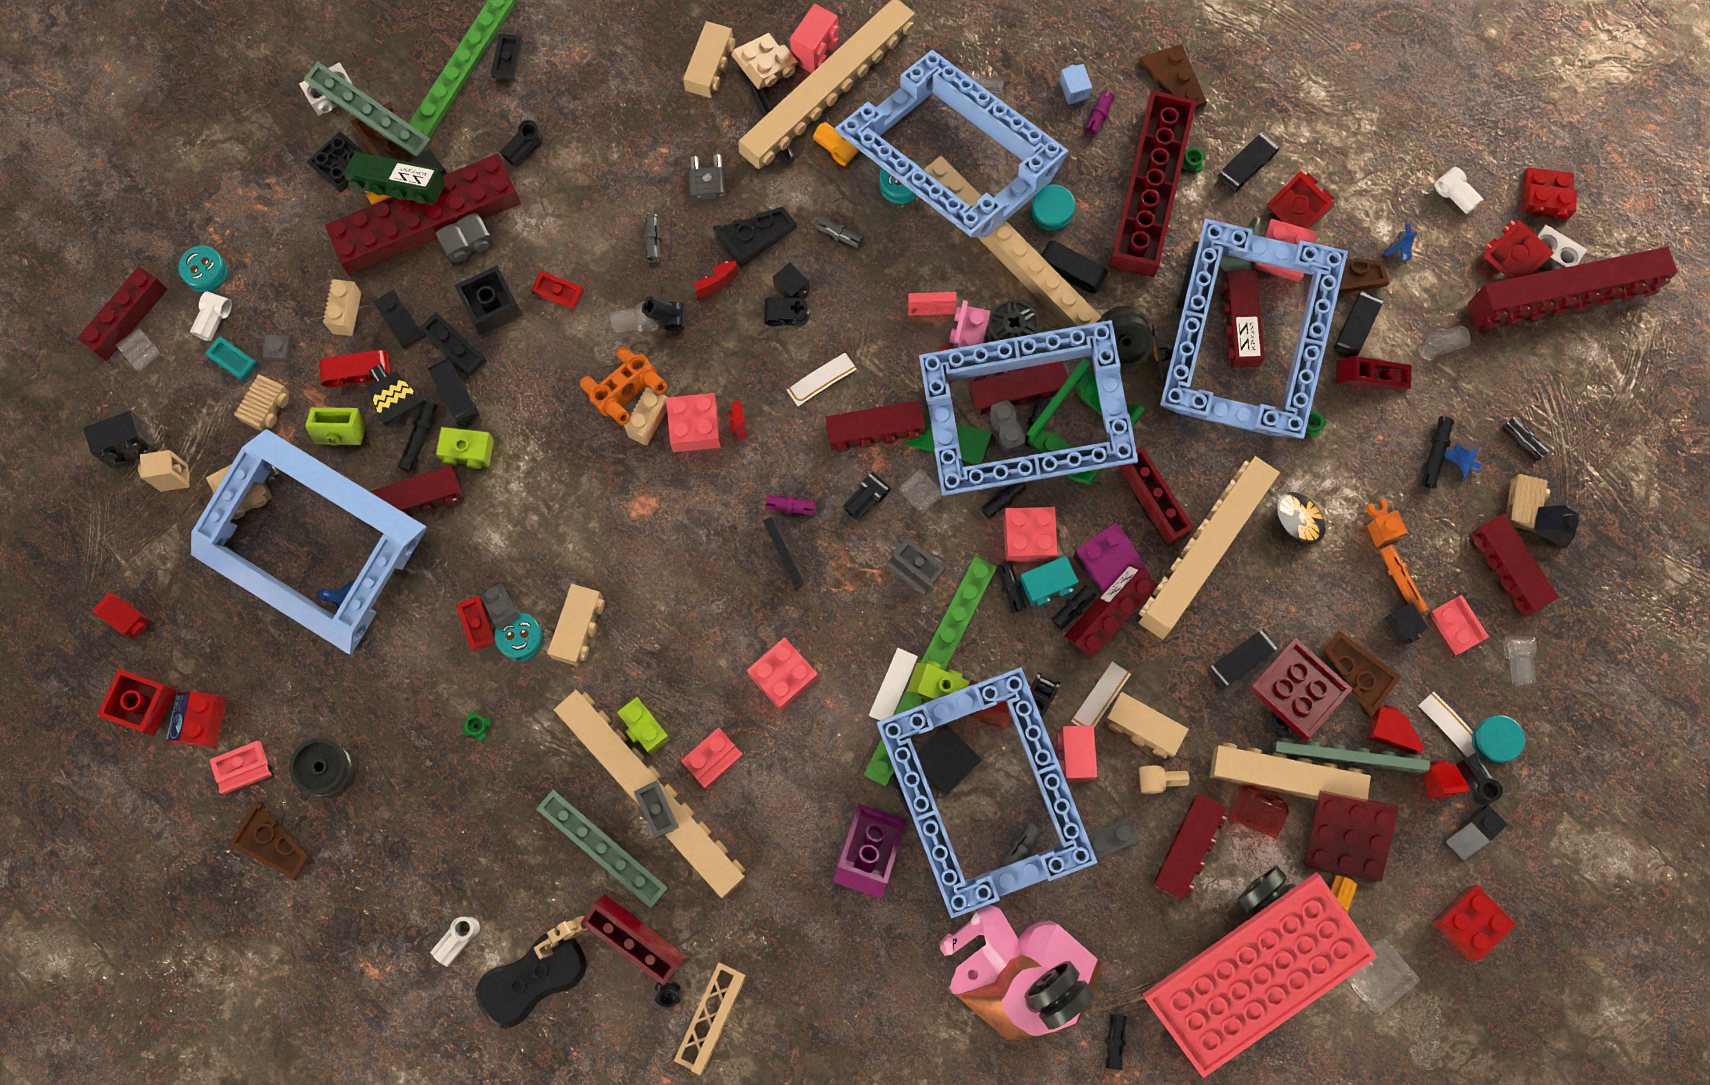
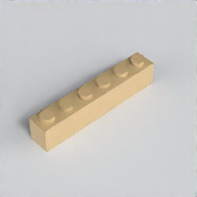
(1285, 775)

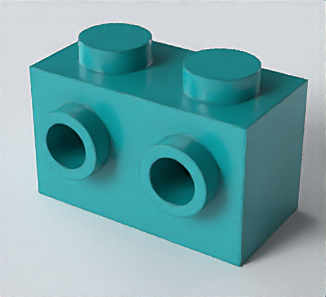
(1049, 581)

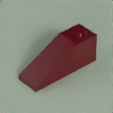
(1373, 373)

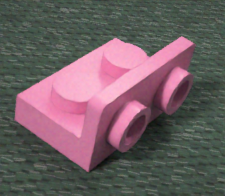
(971, 326)

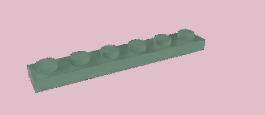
(367, 110)
(1360, 757)
(602, 849)

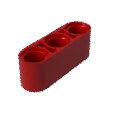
(351, 368)

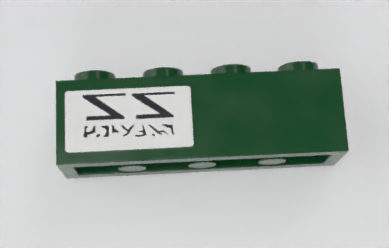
(394, 178)

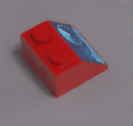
(195, 719)

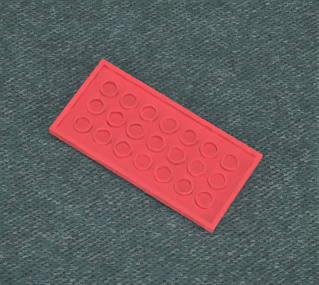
(1259, 975)

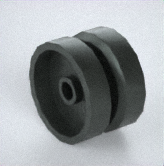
(1131, 334)
(310, 775)
(1263, 891)
(1059, 995)

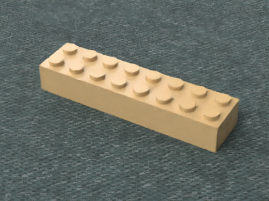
(1206, 550)

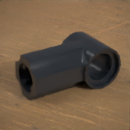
(521, 145)
(668, 313)
(871, 491)
(1477, 777)

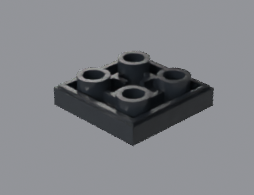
(333, 159)
(947, 759)

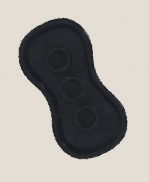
(513, 990)

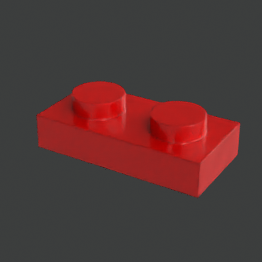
(557, 290)
(737, 420)
(476, 623)

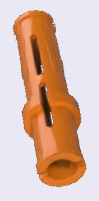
(1402, 578)

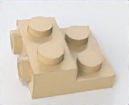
(765, 61)
(255, 498)

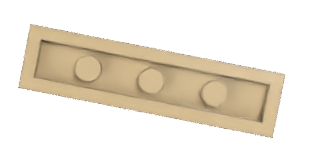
(719, 1021)

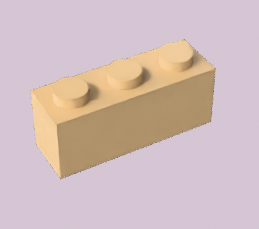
(709, 59)
(576, 625)
(1145, 726)

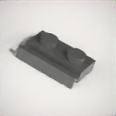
(915, 566)

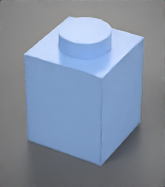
(1075, 83)

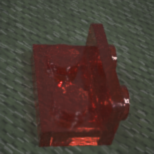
(1259, 811)

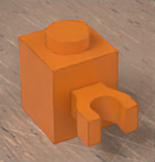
(1386, 526)

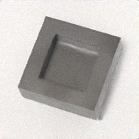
(277, 347)

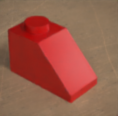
(121, 615)
(1394, 730)
(1444, 780)

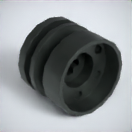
(1011, 314)

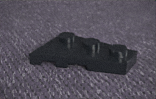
(753, 235)

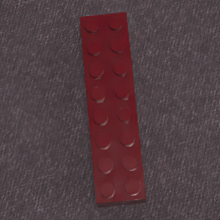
(1152, 184)
(402, 225)
(1572, 288)

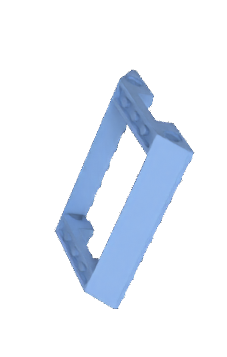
(936, 75)
(1326, 268)
(1016, 353)
(392, 551)
(967, 895)

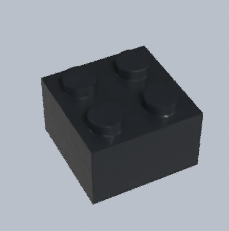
(488, 300)
(120, 439)

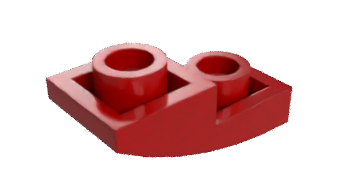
(724, 274)

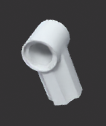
(1455, 185)
(212, 310)
(454, 941)

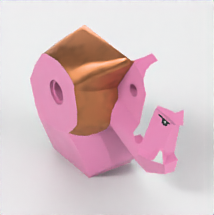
(1006, 967)

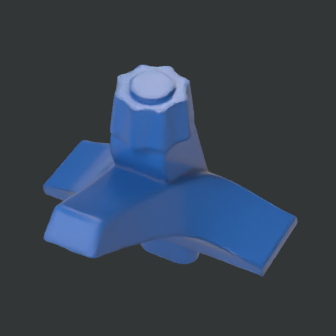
(1404, 242)
(1464, 459)
(335, 596)

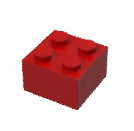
(136, 702)
(1474, 923)

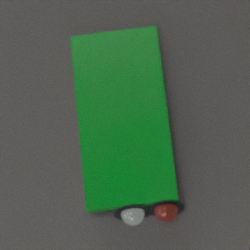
(972, 442)

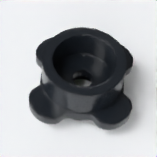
(1272, 724)
(667, 999)

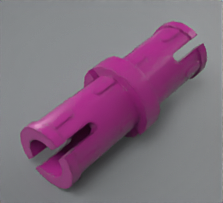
(1099, 113)
(789, 504)

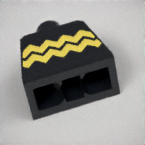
(391, 394)

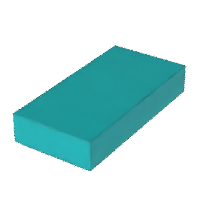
(231, 359)

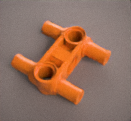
(623, 385)

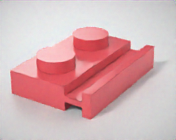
(931, 303)
(1458, 625)
(712, 758)
(240, 767)

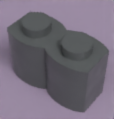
(464, 237)
(1004, 425)

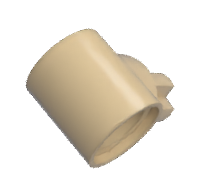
(1155, 779)

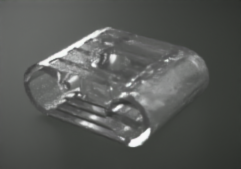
(138, 349)
(920, 491)

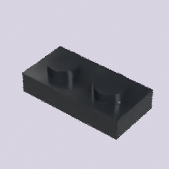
(507, 57)

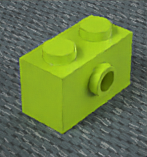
(335, 426)
(465, 447)
(932, 682)
(643, 726)

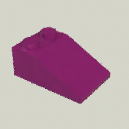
(1107, 556)
(869, 851)

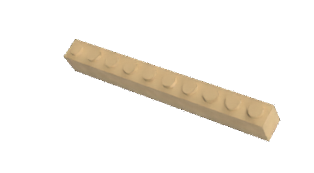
(826, 84)
(1021, 257)
(632, 775)

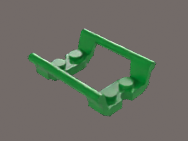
(1087, 390)

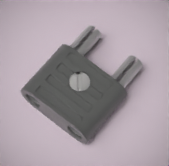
(707, 182)

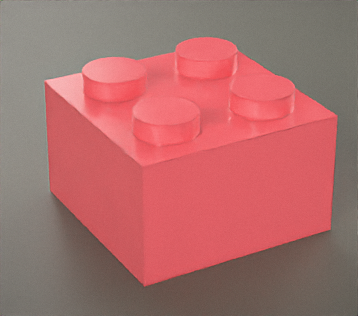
(815, 38)
(1287, 233)
(693, 422)
(1030, 534)
(782, 674)
(1076, 753)

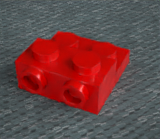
(1549, 193)
(1301, 202)
(1517, 251)

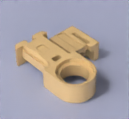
(565, 930)

